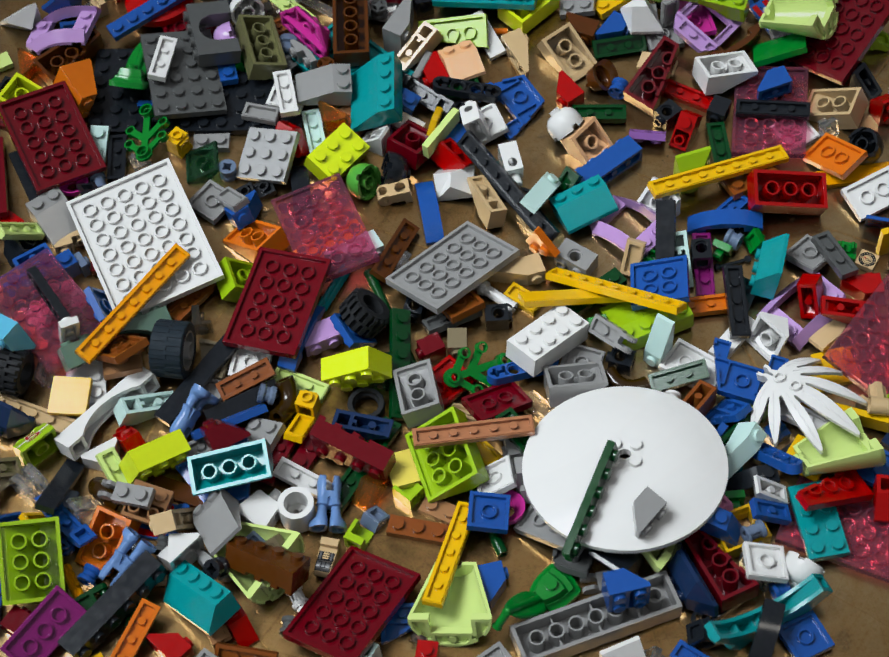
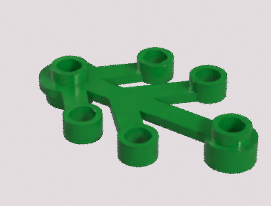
(145, 150)
(473, 369)

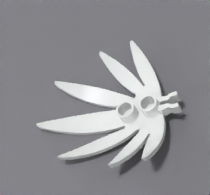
(795, 388)

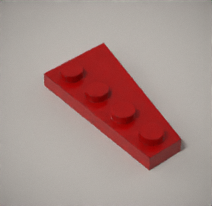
(839, 490)

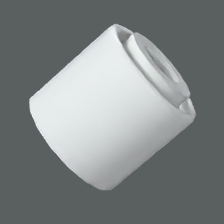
(296, 508)

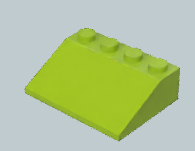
(640, 322)
(449, 468)
(30, 560)

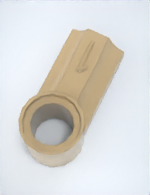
(878, 401)

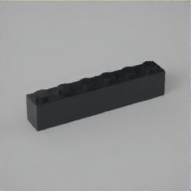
(113, 606)

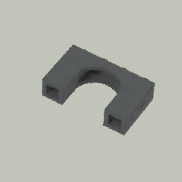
(206, 50)

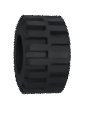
(365, 313)
(16, 371)

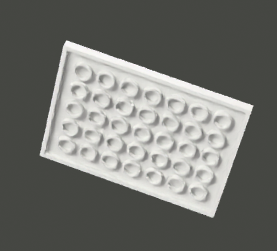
(134, 225)

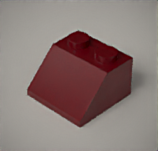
(408, 142)
(222, 434)

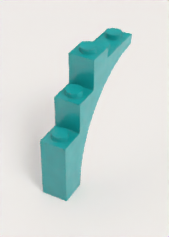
(740, 630)

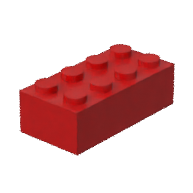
(787, 192)

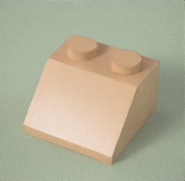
(462, 61)
(586, 140)

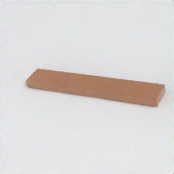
(473, 431)

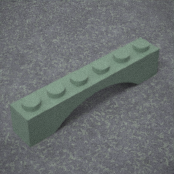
(139, 324)

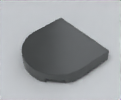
(579, 567)

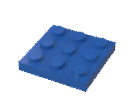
(663, 277)

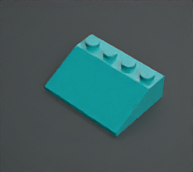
(377, 93)

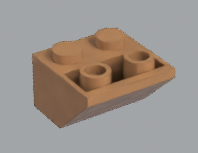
(161, 502)

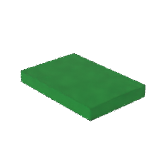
(779, 49)

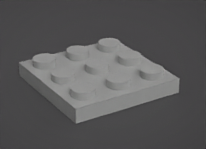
(268, 155)

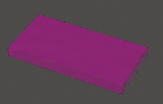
(44, 626)

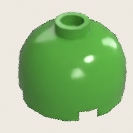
(363, 180)

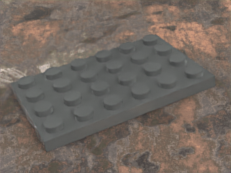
(188, 88)

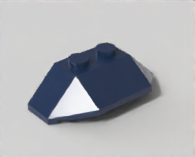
(14, 421)
(689, 583)

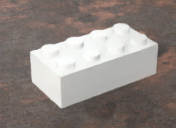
(547, 339)

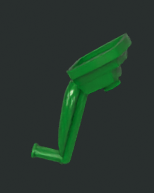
(133, 74)
(548, 592)

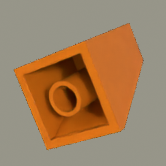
(81, 84)

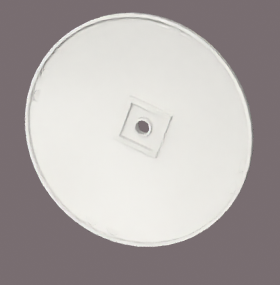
(669, 451)

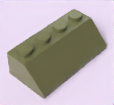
(259, 46)

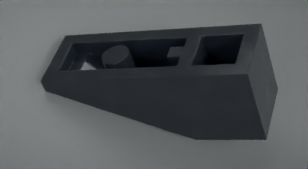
(745, 479)

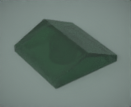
(202, 163)

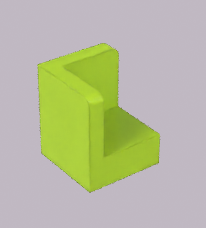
(409, 496)
(357, 536)

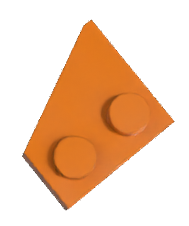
(540, 242)

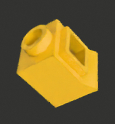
(176, 140)
(308, 400)

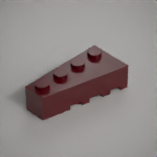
(652, 78)
(351, 449)
(720, 573)

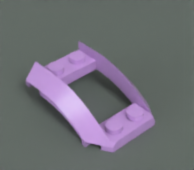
(44, 36)
(694, 36)
(618, 238)
(797, 335)

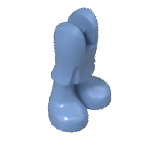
(191, 409)
(328, 501)
(121, 560)

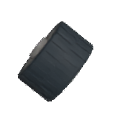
(172, 348)

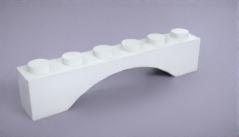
(78, 435)

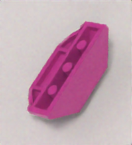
(307, 30)

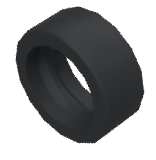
(367, 393)

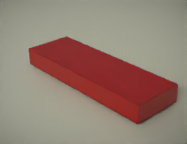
(687, 95)

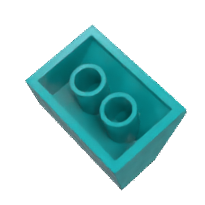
(583, 204)
(768, 266)

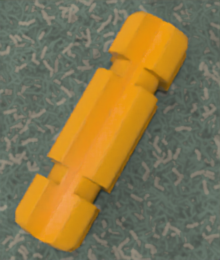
(72, 581)

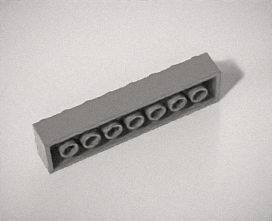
(589, 624)

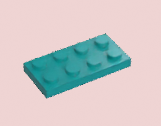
(819, 529)

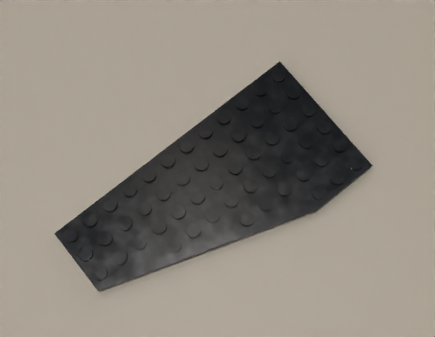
(119, 109)

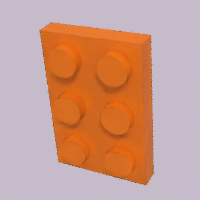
(835, 156)

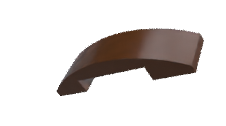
(746, 44)

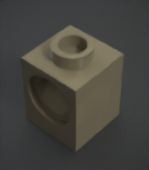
(455, 340)

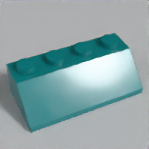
(230, 466)
(199, 598)

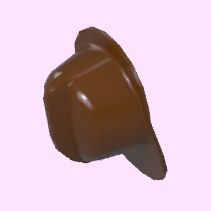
(601, 75)

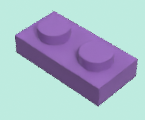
(655, 136)

